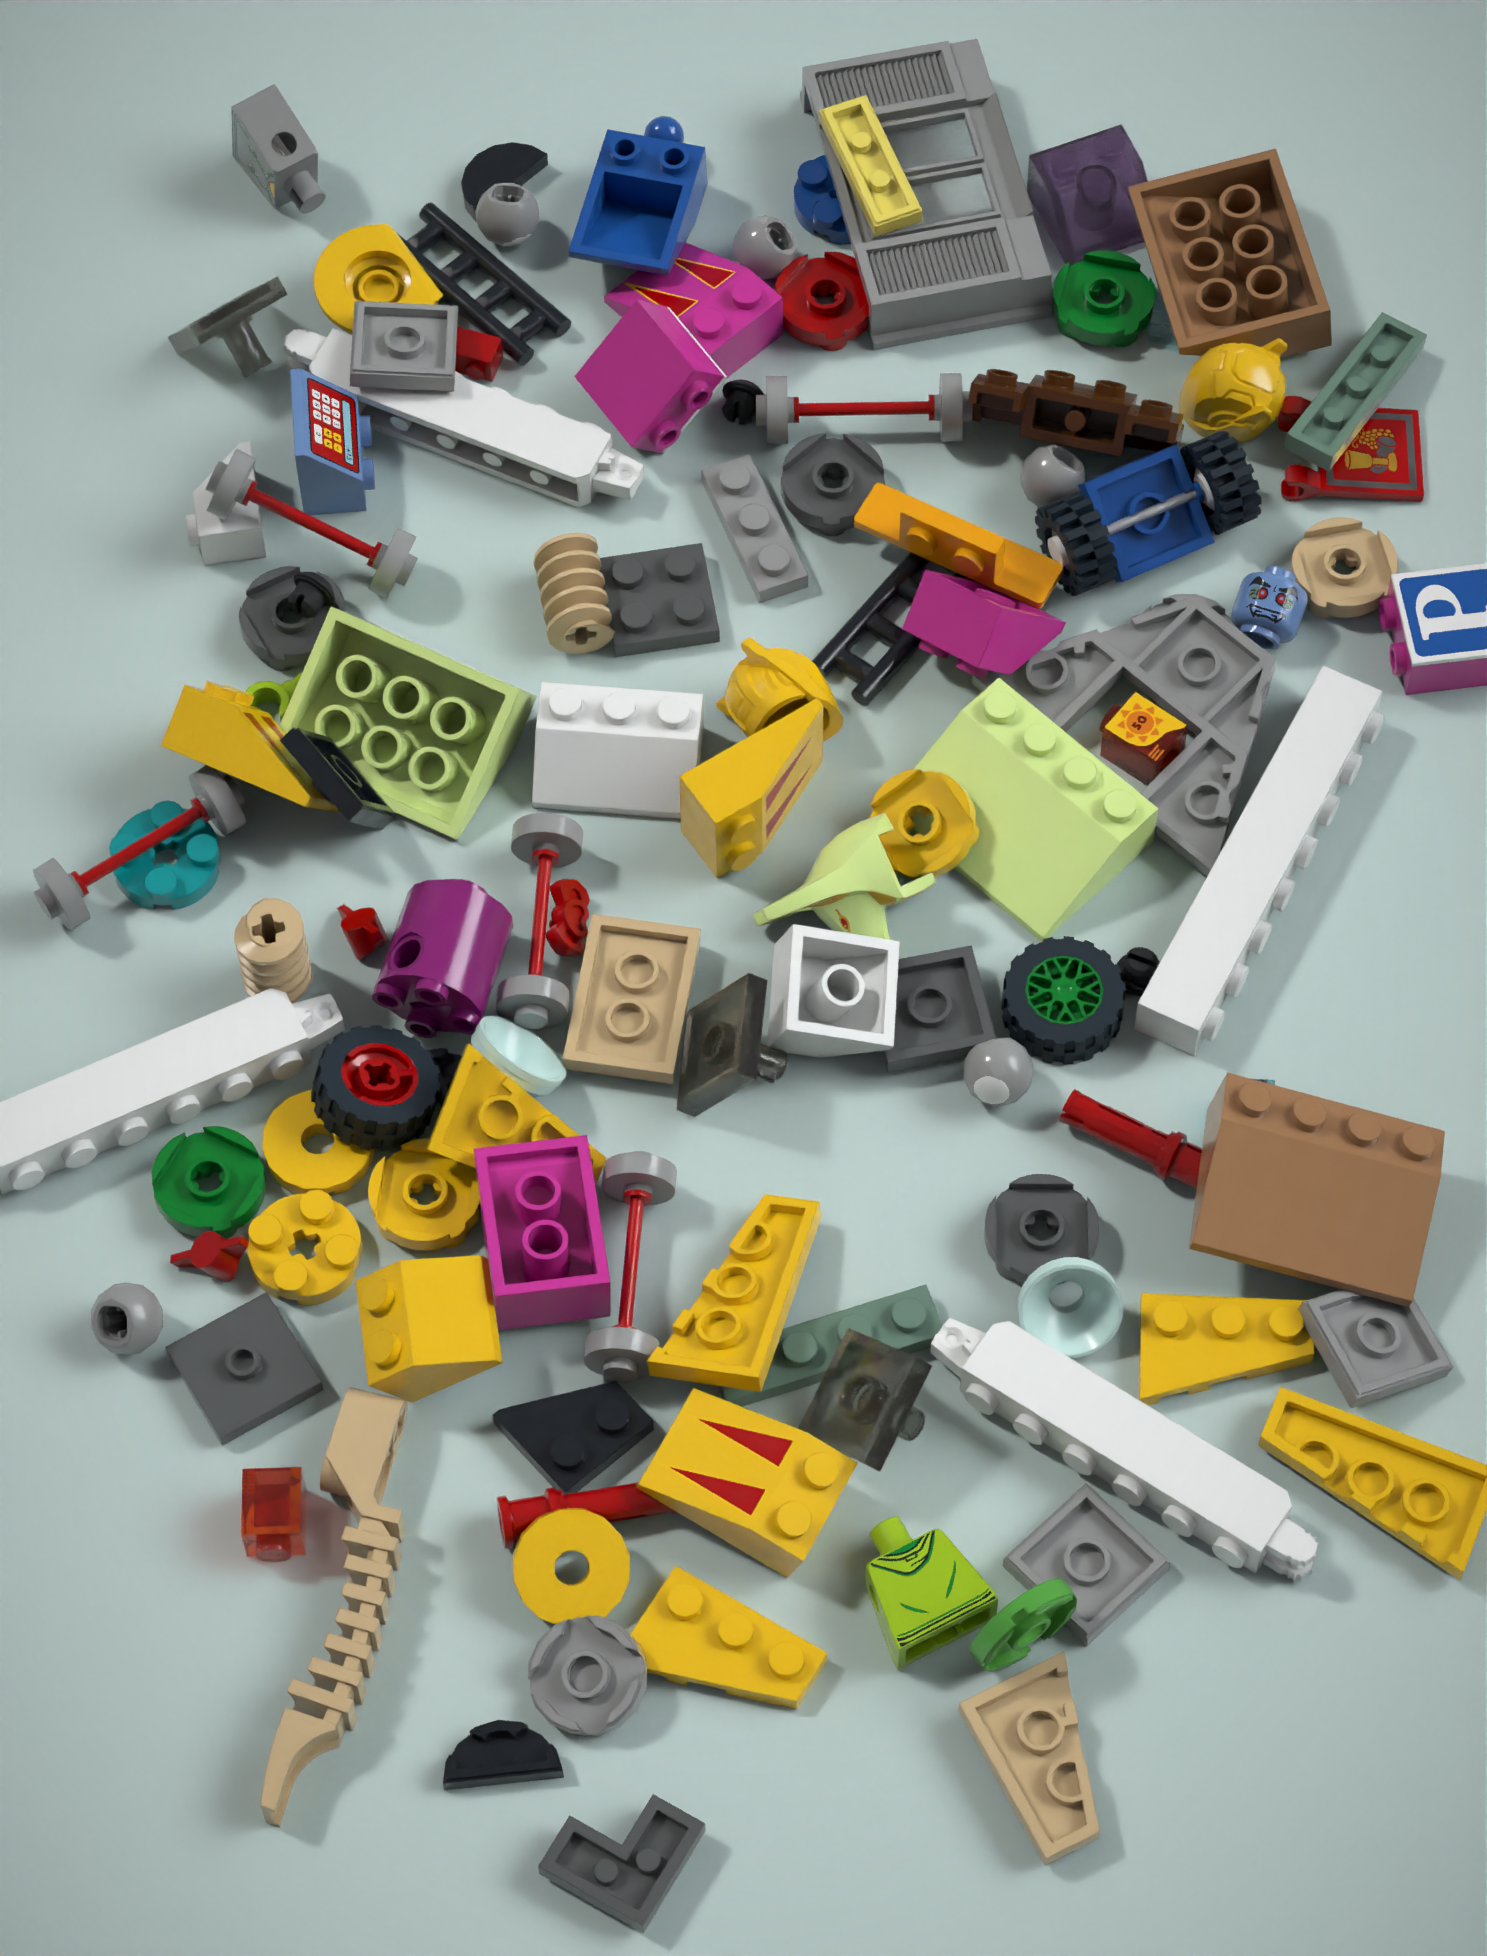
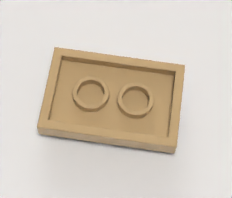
(632, 999)

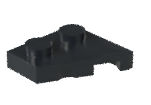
(575, 1433)

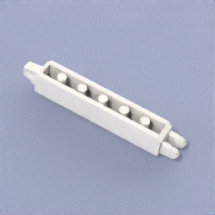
(481, 428)
(159, 1083)
(1127, 1445)

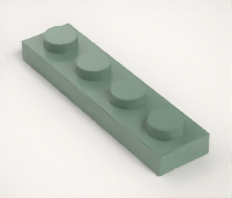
(1355, 391)
(806, 1349)

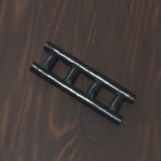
(506, 285)
(869, 618)

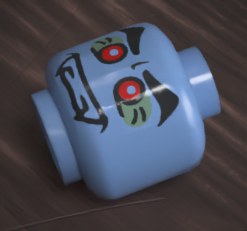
(1269, 607)

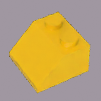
(427, 1324)

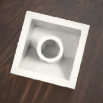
(832, 993)

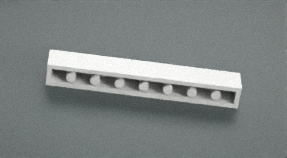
(1258, 861)

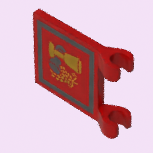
(1377, 464)

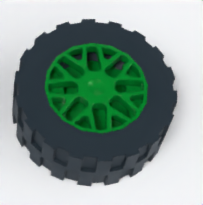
(1063, 1000)

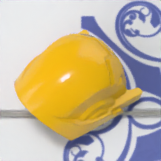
(1234, 390)
(774, 685)

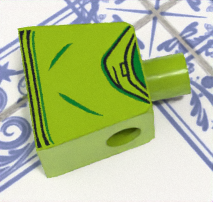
(924, 1591)

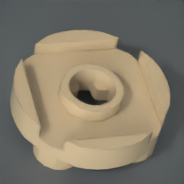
(1340, 594)

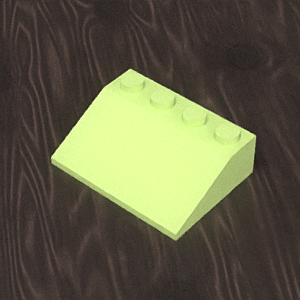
(409, 719)
(1044, 806)

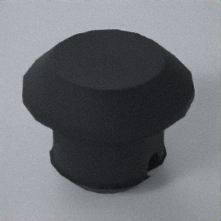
(740, 400)
(310, 594)
(1138, 969)

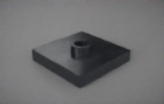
(338, 778)

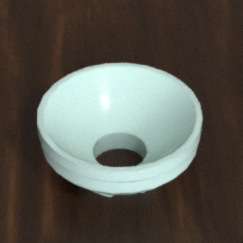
(519, 1055)
(1073, 1328)

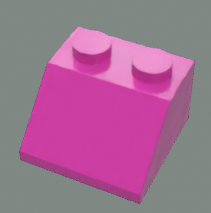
(977, 624)

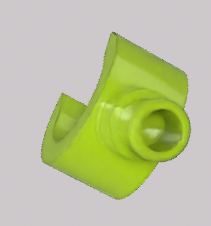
(273, 692)

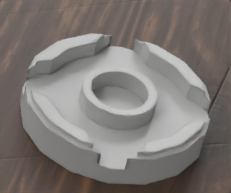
(587, 1676)

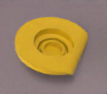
(369, 266)

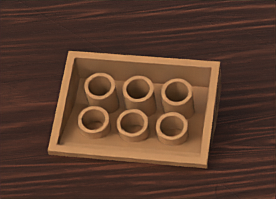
(1232, 257)
(1316, 1189)

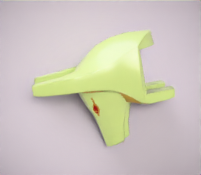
(850, 884)

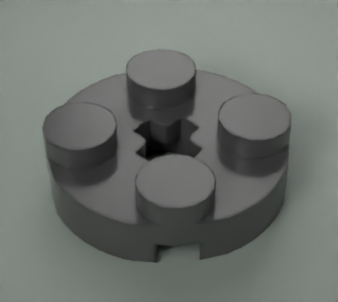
(804, 489)
(263, 617)
(1033, 1199)

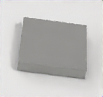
(404, 346)
(1373, 1345)
(1097, 1557)

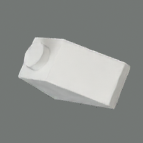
(229, 539)

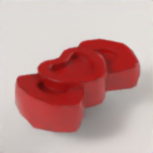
(568, 918)

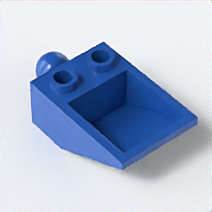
(642, 199)

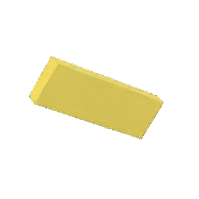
(870, 165)

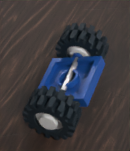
(1148, 512)

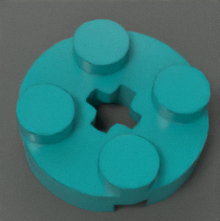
(164, 883)

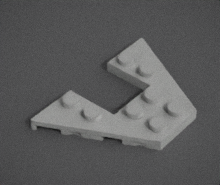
(1194, 670)

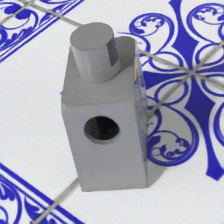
(276, 151)

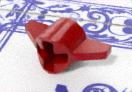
(362, 930)
(213, 1255)

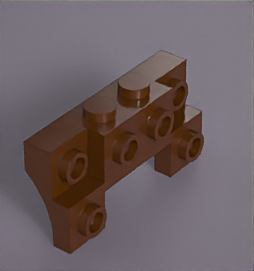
(1075, 413)

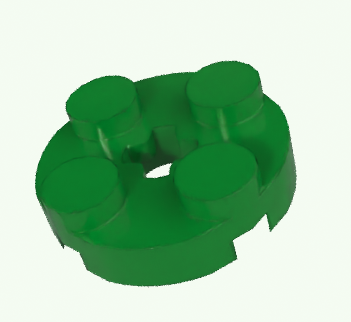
(1103, 323)
(200, 1154)

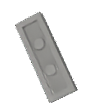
(754, 528)

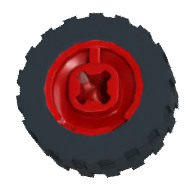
(391, 1108)

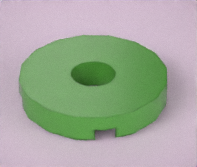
(1030, 1616)

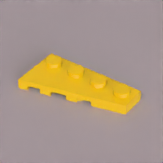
(745, 1302)
(1393, 1479)

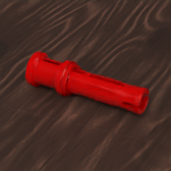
(1167, 1153)
(612, 1503)

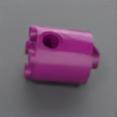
(444, 957)

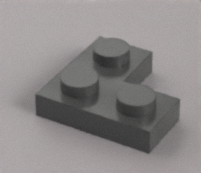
(627, 1877)

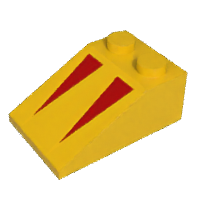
(234, 737)
(747, 790)
(747, 1479)

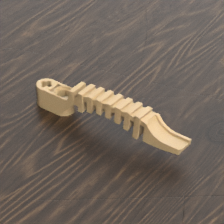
(358, 1470)

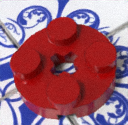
(819, 323)

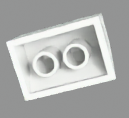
(614, 749)

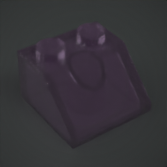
(1085, 194)

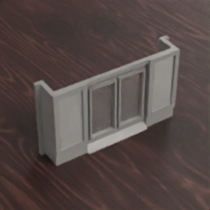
(978, 246)

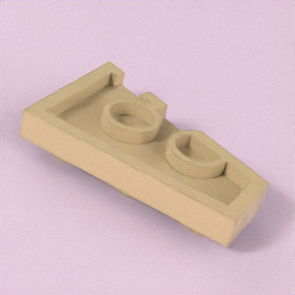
(1037, 1756)

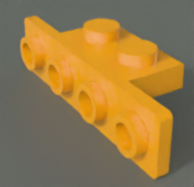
(958, 545)

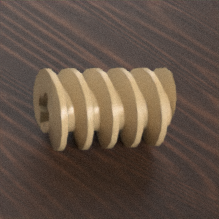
(573, 593)
(273, 949)

